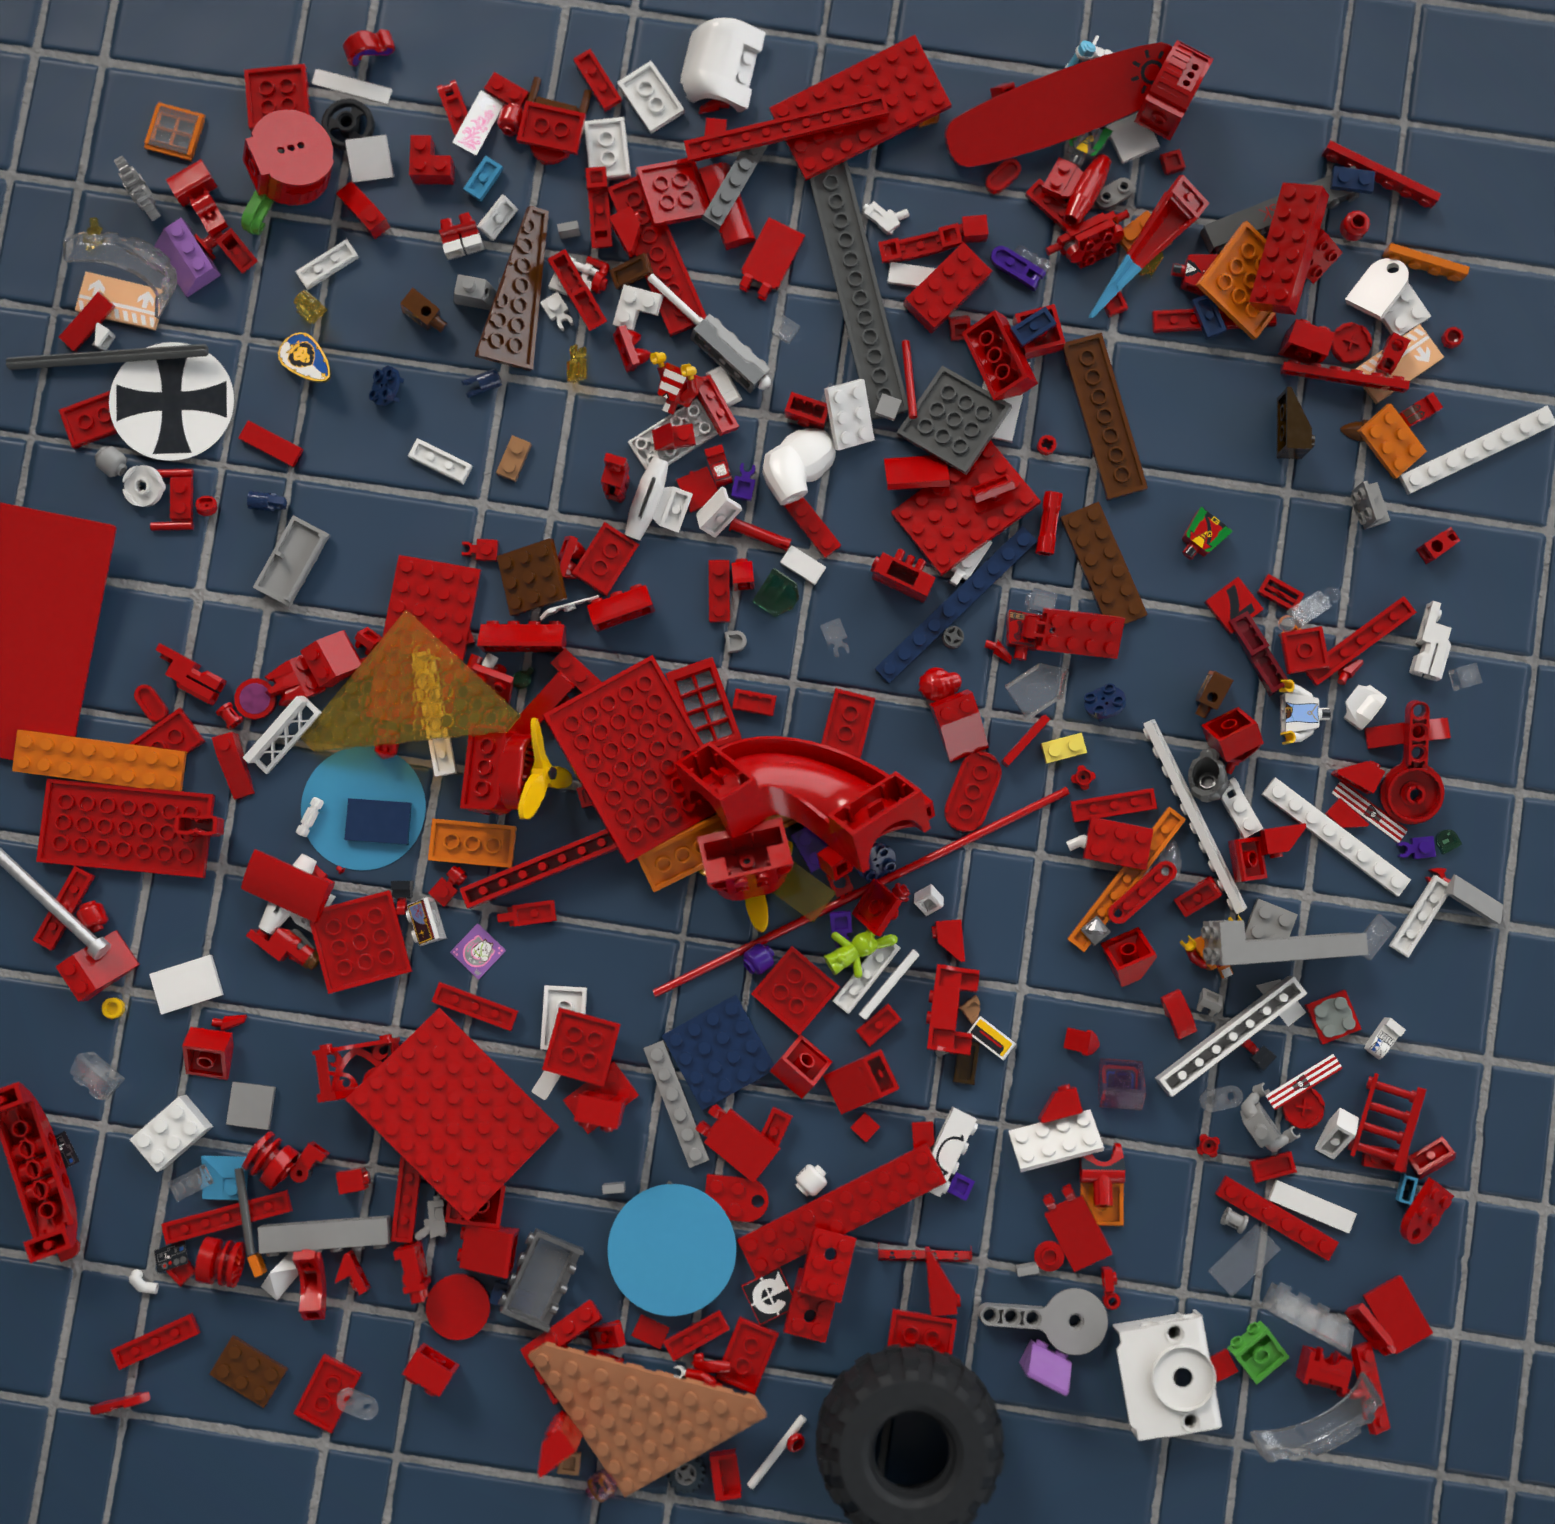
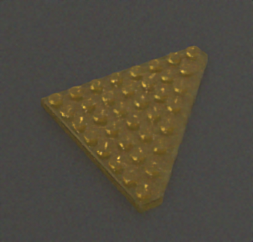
(408, 693)

